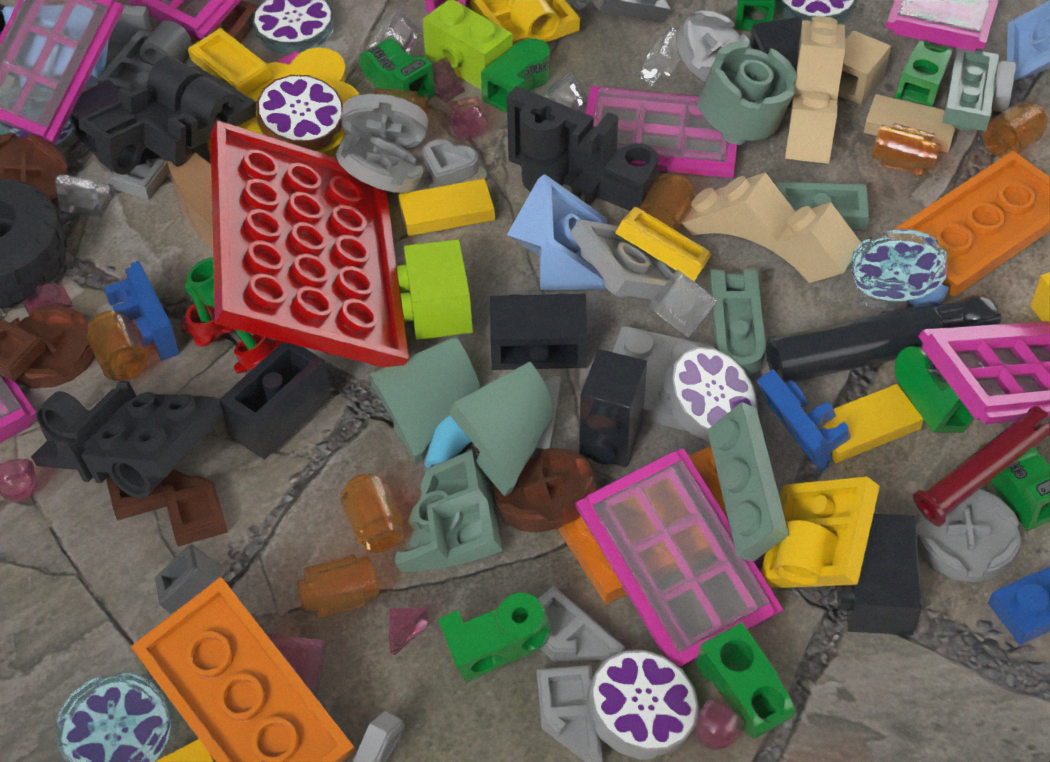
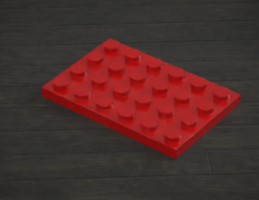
(302, 250)

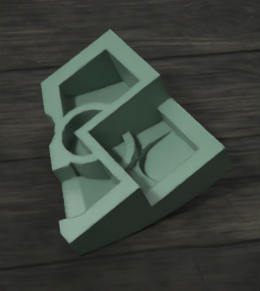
(424, 392)
(506, 423)
(453, 517)

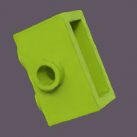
(464, 39)
(436, 288)

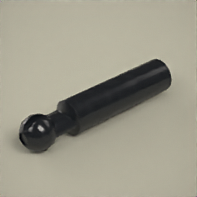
(870, 338)

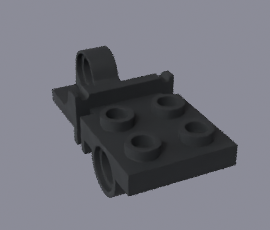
(165, 116)
(573, 152)
(123, 435)

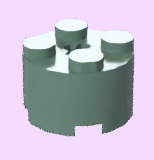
(747, 92)

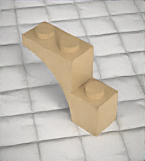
(816, 90)
(753, 208)

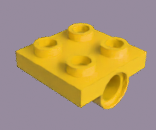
(530, 18)
(826, 533)

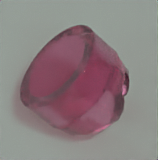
(468, 121)
(17, 479)
(717, 726)

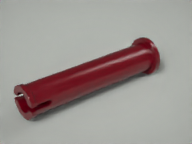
(982, 466)

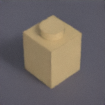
(862, 67)

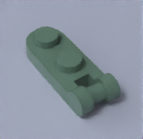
(738, 317)

